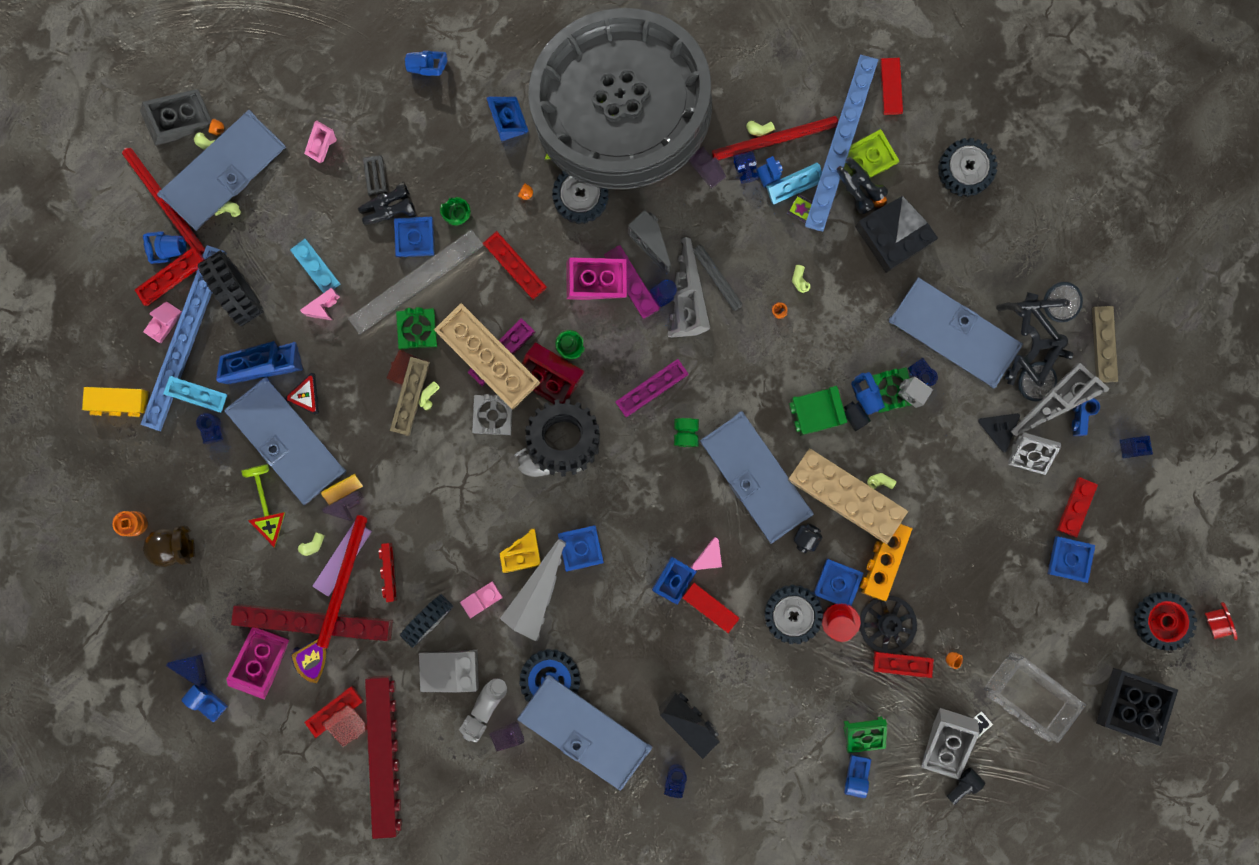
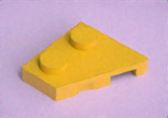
(522, 554)

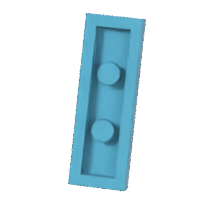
(794, 183)
(315, 266)
(195, 394)

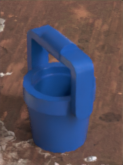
(423, 62)
(165, 246)
(869, 398)

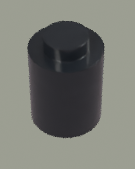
(856, 415)

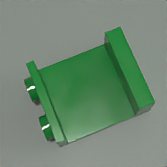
(817, 411)

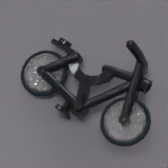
(1061, 305)

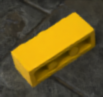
(115, 401)

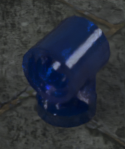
(745, 164)
(664, 292)
(921, 367)
(210, 434)
(673, 787)

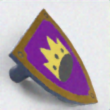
(309, 661)

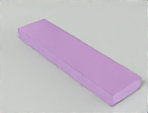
(327, 579)

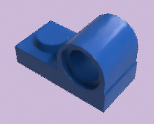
(205, 701)

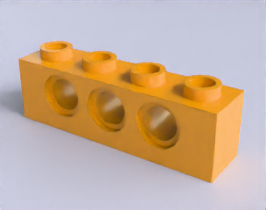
(888, 572)

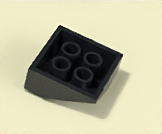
(895, 233)
(1137, 706)
(688, 724)

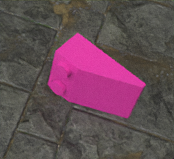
(596, 278)
(257, 663)

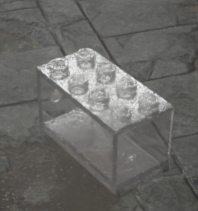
(1062, 721)

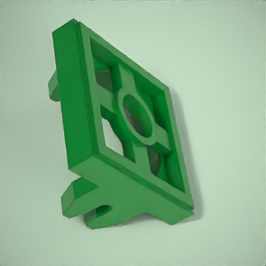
(402, 316)
(900, 373)
(877, 741)

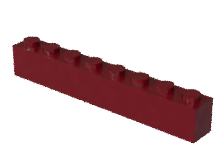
(310, 622)
(382, 757)

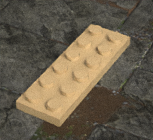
(486, 356)
(848, 496)

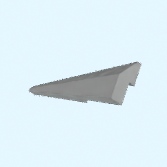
(689, 309)
(1072, 390)
(529, 606)

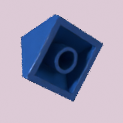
(507, 117)
(674, 580)

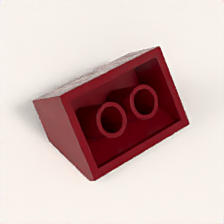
(556, 375)

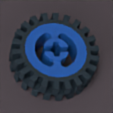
(548, 658)

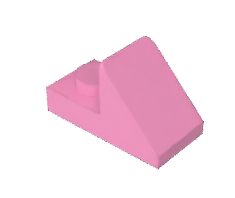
(319, 141)
(317, 307)
(163, 321)
(481, 599)

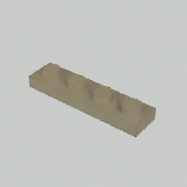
(1105, 344)
(409, 396)

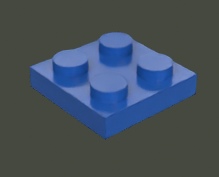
(414, 237)
(581, 548)
(1071, 559)
(838, 583)

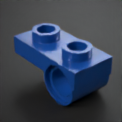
(770, 171)
(1080, 422)
(857, 776)

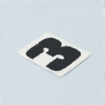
(983, 722)

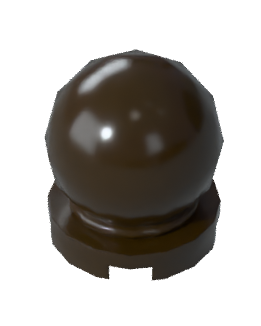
(168, 547)

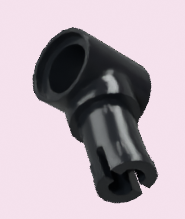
(969, 783)

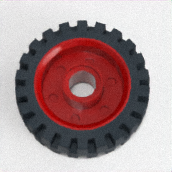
(1179, 624)

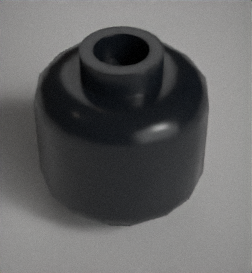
(808, 538)

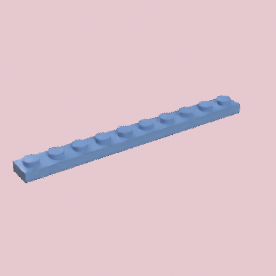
(841, 143)
(179, 348)

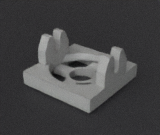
(478, 428)
(1048, 458)

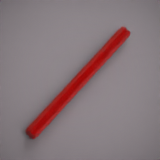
(775, 138)
(154, 188)
(342, 581)

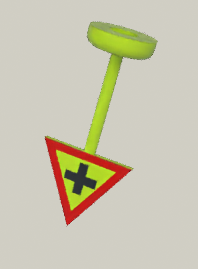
(268, 525)

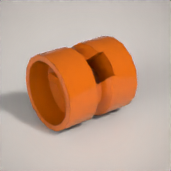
(130, 523)

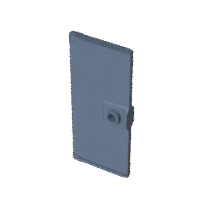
(222, 170)
(956, 332)
(285, 441)
(756, 477)
(584, 732)

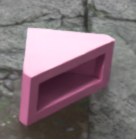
(709, 557)

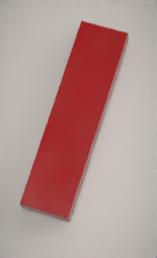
(514, 265)
(169, 276)

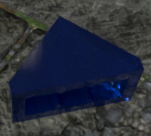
(1136, 447)
(190, 668)

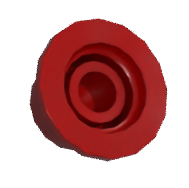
(841, 622)
(1220, 623)

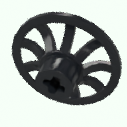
(888, 625)

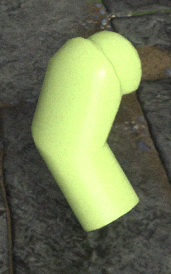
(759, 130)
(201, 141)
(230, 207)
(798, 280)
(426, 394)
(881, 479)
(312, 547)

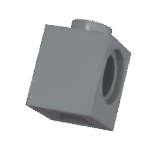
(914, 391)

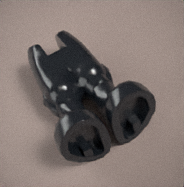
(857, 178)
(386, 212)

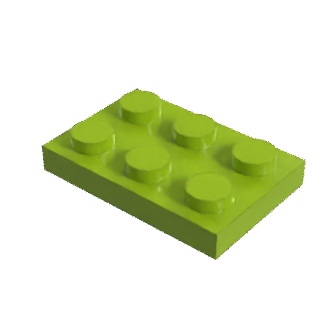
(873, 154)

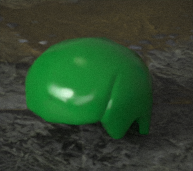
(455, 211)
(569, 344)

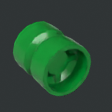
(686, 432)

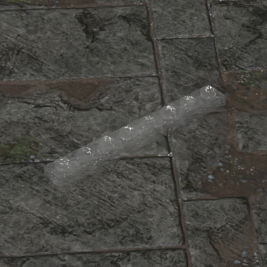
(415, 282)

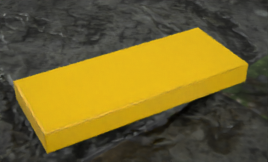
(341, 489)

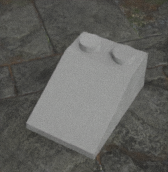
(449, 671)
(950, 743)

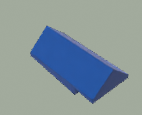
(258, 362)

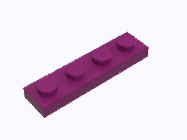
(635, 287)
(512, 341)
(651, 388)

